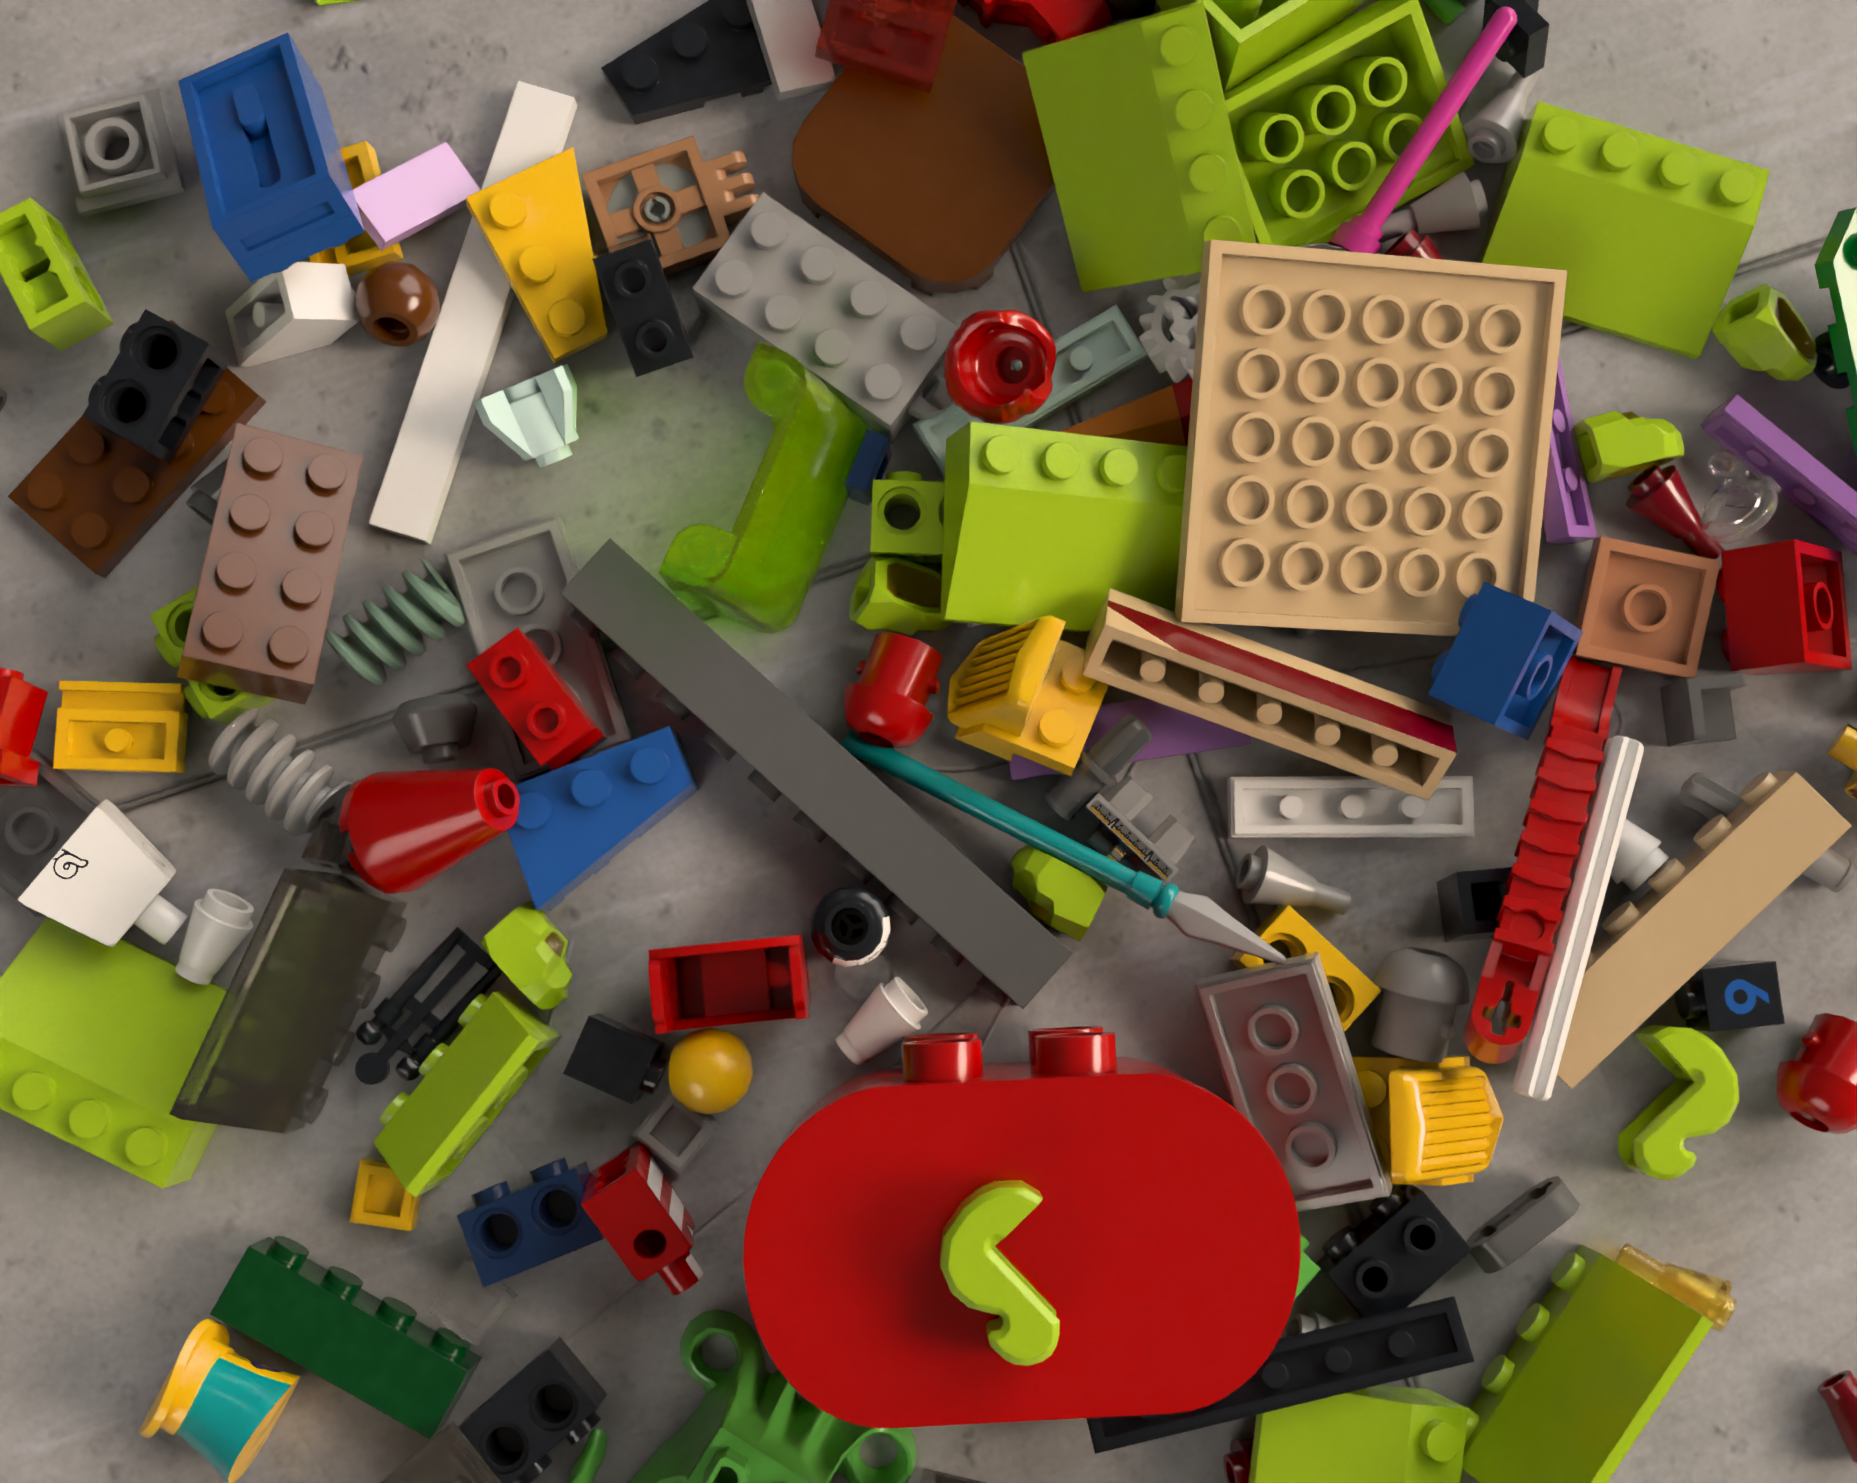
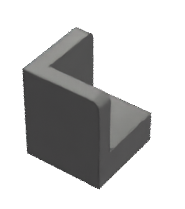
(1700, 709)

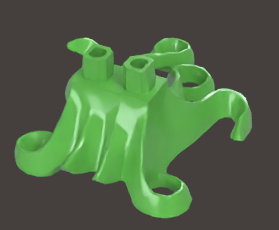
(753, 1426)

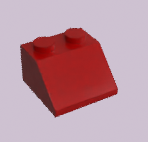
(1784, 609)

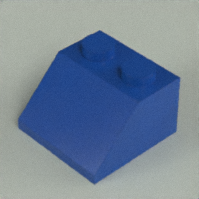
(1504, 660)

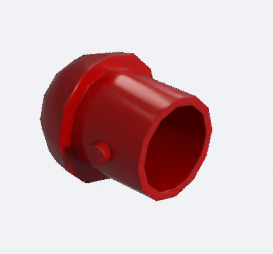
(893, 691)
(1822, 1078)

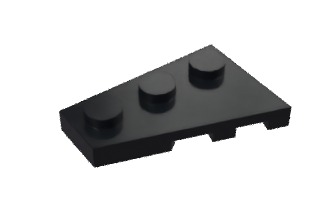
(691, 62)

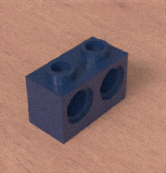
(540, 1234)

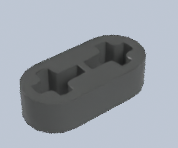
(1522, 1224)

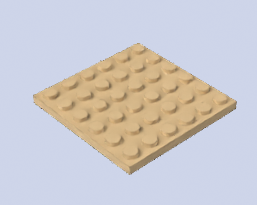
(1364, 437)

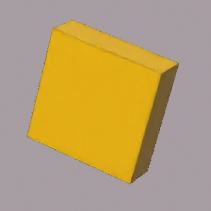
(382, 1198)

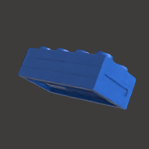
(269, 158)

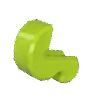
(1689, 1107)
(987, 1279)

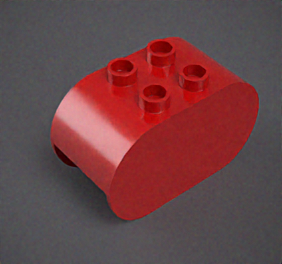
(1153, 1239)

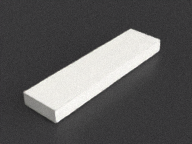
(1346, 808)

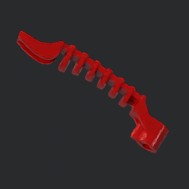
(1545, 858)

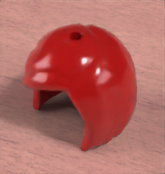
(985, 351)

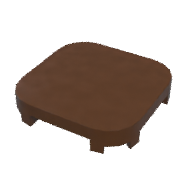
(930, 176)

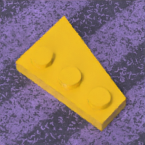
(545, 251)

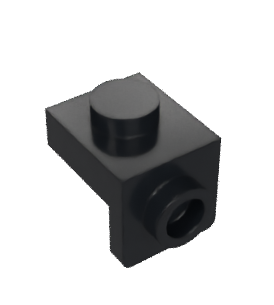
(1527, 40)

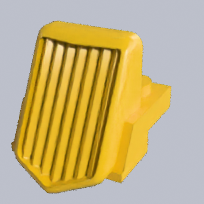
(1026, 696)
(1430, 1117)

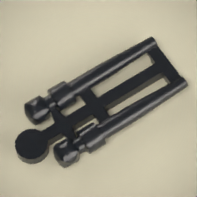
(375, 1066)

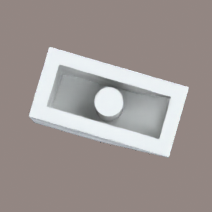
(291, 312)

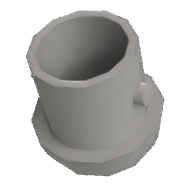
(1418, 1003)

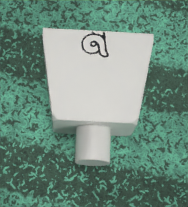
(107, 882)

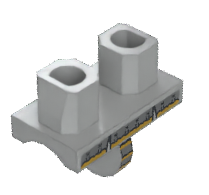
(1116, 810)

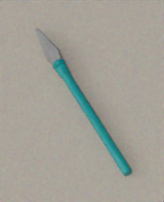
(1191, 913)

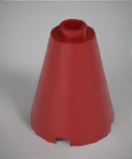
(423, 822)

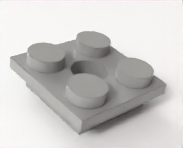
(144, 172)

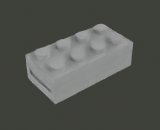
(831, 312)

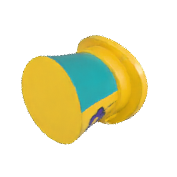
(219, 1401)

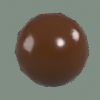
(397, 303)

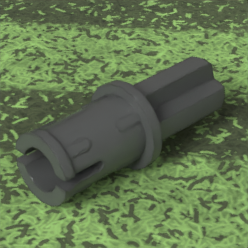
(1098, 766)

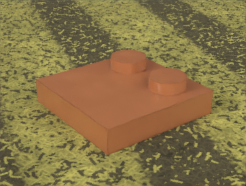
(1645, 607)

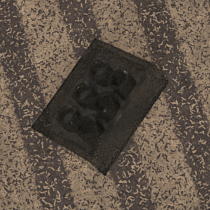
(292, 1004)

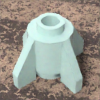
(535, 416)

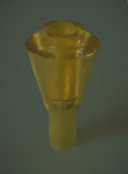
(1695, 1289)

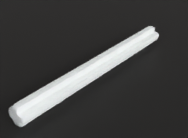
(1580, 916)

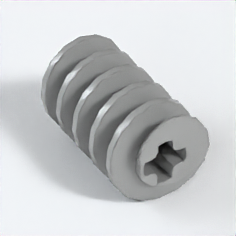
(274, 775)

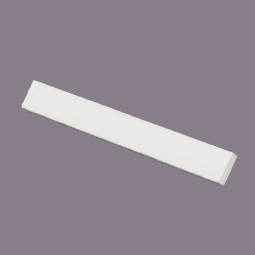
(464, 336)

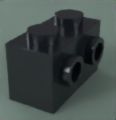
(1392, 1253)

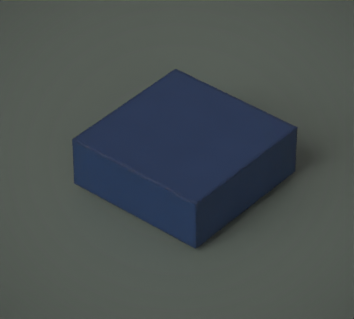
(868, 465)

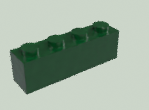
(347, 1334)

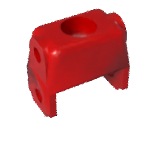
(729, 983)

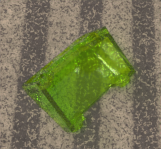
(790, 511)

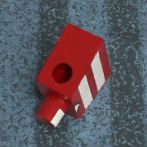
(630, 1198)

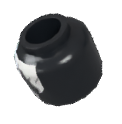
(833, 910)

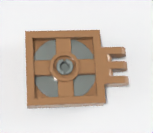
(673, 199)

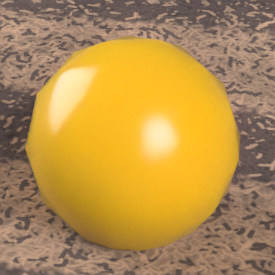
(710, 1071)

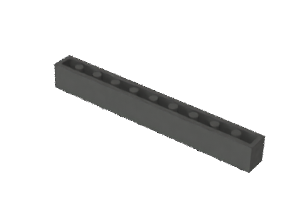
(816, 774)

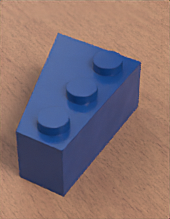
(594, 809)

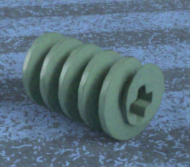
(397, 625)

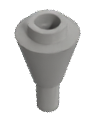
(1497, 127)
(1445, 209)
(1273, 880)

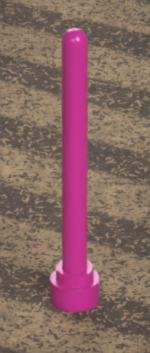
(1364, 231)

